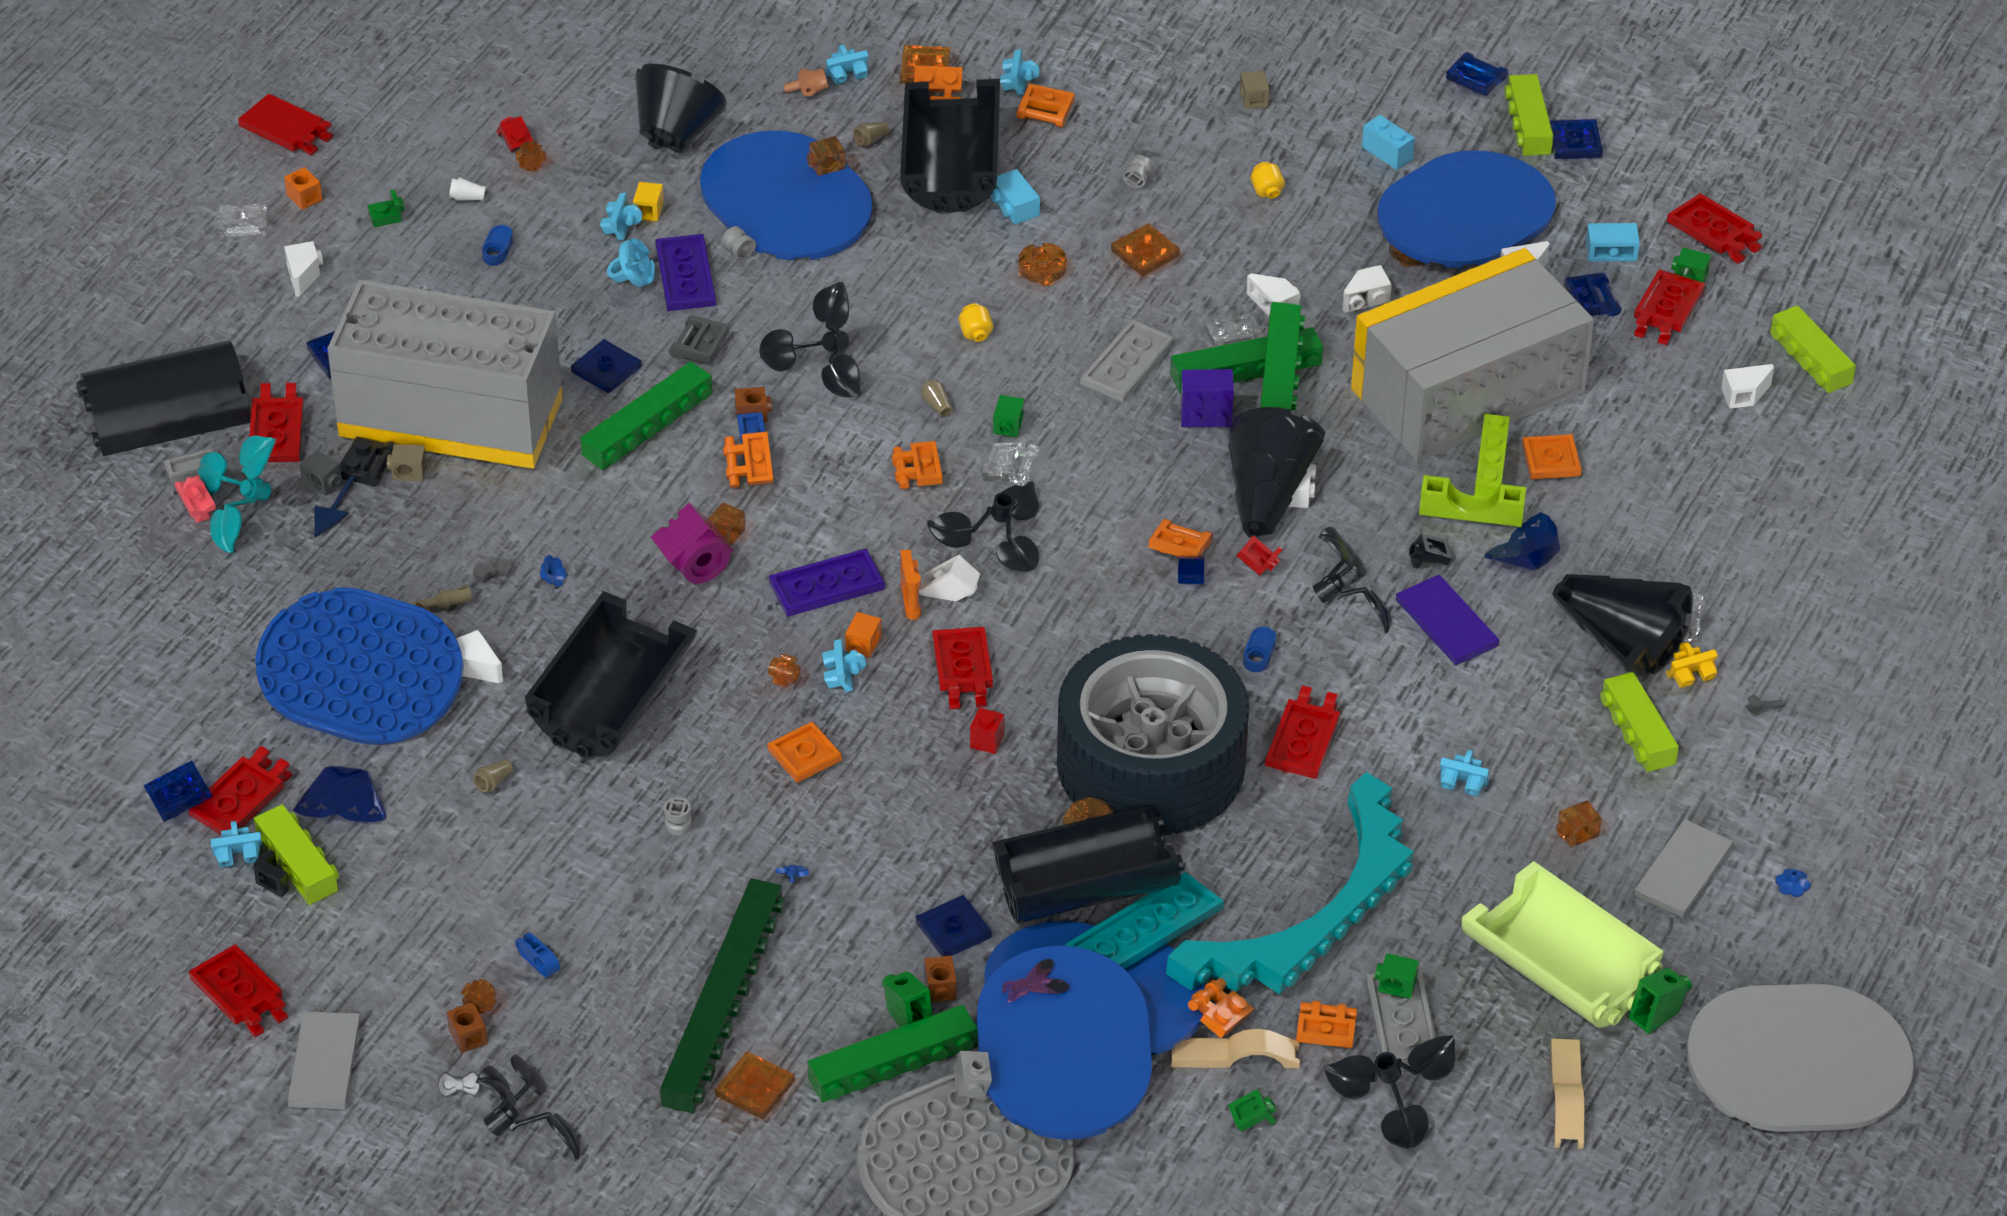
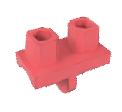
(196, 498)

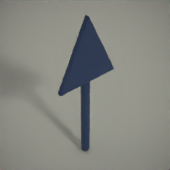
(329, 516)

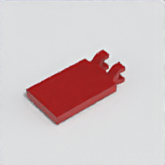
(285, 124)
(1716, 227)
(1667, 304)
(279, 420)
(963, 663)
(1304, 735)
(242, 791)
(239, 988)

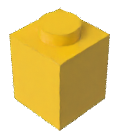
(650, 200)

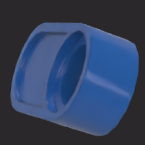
(498, 240)
(1259, 644)
(537, 955)

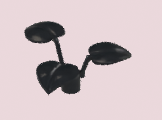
(842, 374)
(1019, 501)
(1332, 583)
(506, 1114)
(1407, 1125)

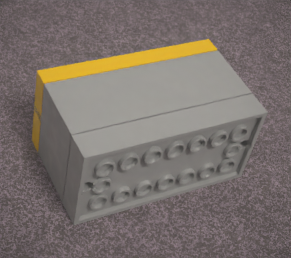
(1471, 347)
(446, 373)

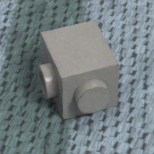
(972, 1074)

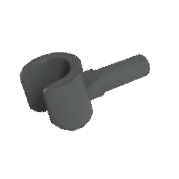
(1758, 706)

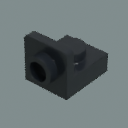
(1431, 549)
(270, 875)

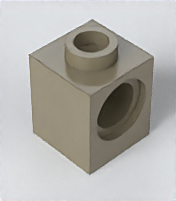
(1254, 89)
(407, 462)

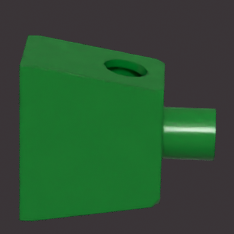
(906, 998)
(1658, 999)

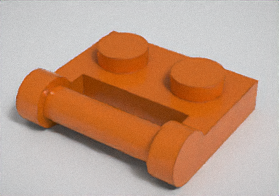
(1046, 99)
(1179, 540)
(910, 584)

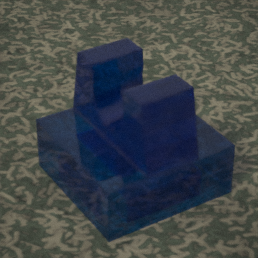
(1191, 569)

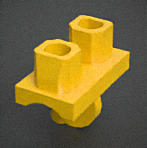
(1689, 661)

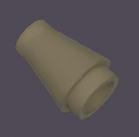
(868, 133)
(936, 396)
(490, 776)

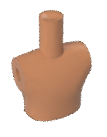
(808, 82)

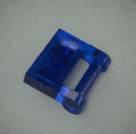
(1476, 74)
(1584, 292)

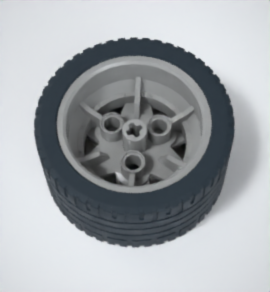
(1154, 755)

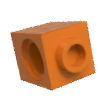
(303, 188)
(863, 634)

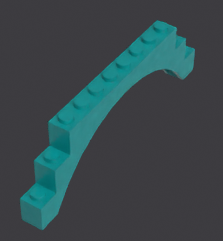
(1285, 955)

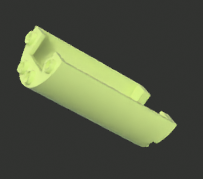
(1566, 945)

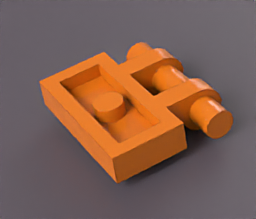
(940, 80)
(756, 456)
(925, 462)
(1226, 1013)
(1318, 1026)

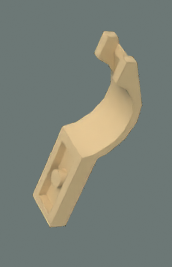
(1225, 1051)
(1567, 1091)

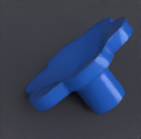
(553, 571)
(1792, 882)

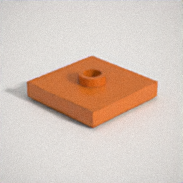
(1551, 456)
(804, 752)

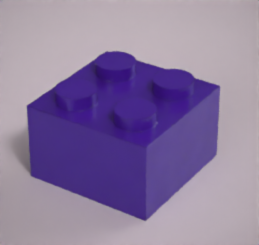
(1206, 398)

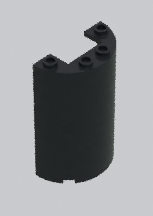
(950, 147)
(165, 397)
(604, 678)
(1085, 863)

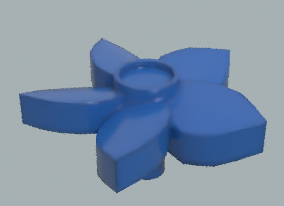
(792, 871)

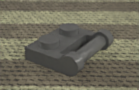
(706, 342)

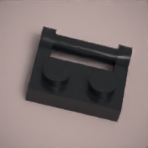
(360, 458)

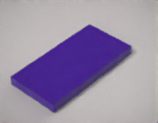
(685, 272)
(826, 582)
(1447, 619)

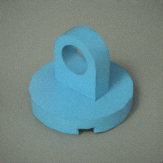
(634, 264)

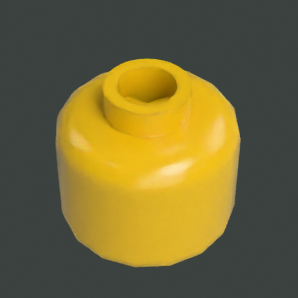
(1267, 180)
(975, 322)

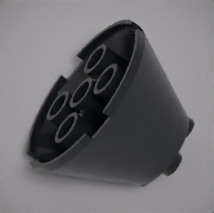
(674, 105)

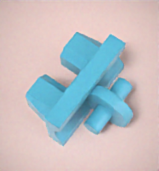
(845, 62)
(1018, 73)
(620, 217)
(845, 664)
(1464, 769)
(236, 841)

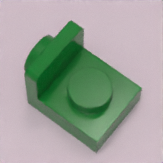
(386, 212)
(1252, 1110)

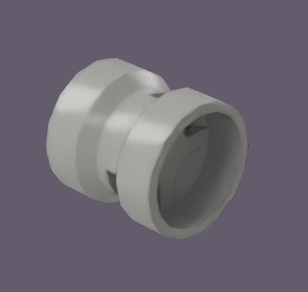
(1137, 171)
(738, 242)
(677, 816)

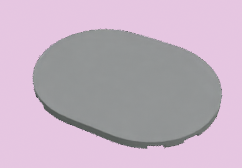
(1799, 1057)
(957, 1157)

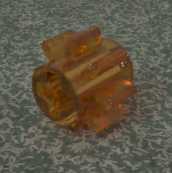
(530, 156)
(784, 670)
(481, 994)

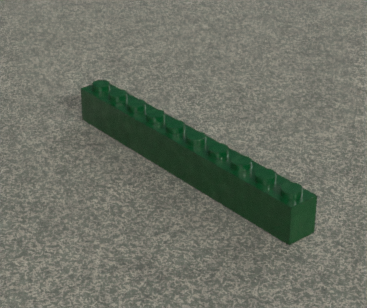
(722, 996)

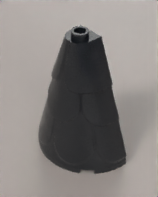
(1268, 462)
(1629, 617)

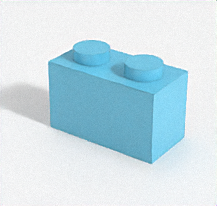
(1388, 142)
(1016, 197)
(1612, 242)

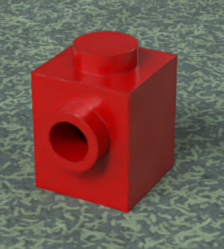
(987, 730)

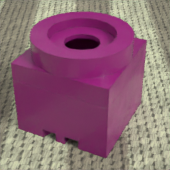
(694, 545)

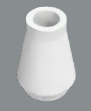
(466, 190)

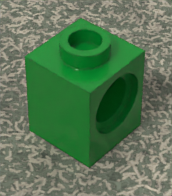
(1692, 264)
(1008, 416)
(1397, 975)

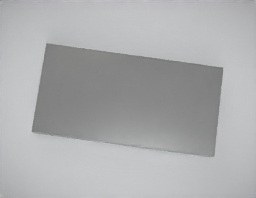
(1127, 361)
(1683, 868)
(1400, 1021)
(324, 1060)

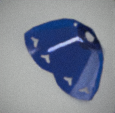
(1533, 551)
(342, 790)

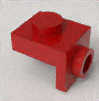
(514, 132)
(1259, 556)

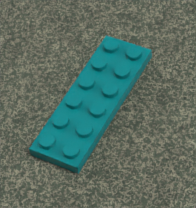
(1151, 922)

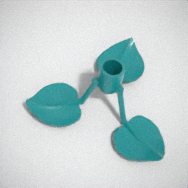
(254, 455)

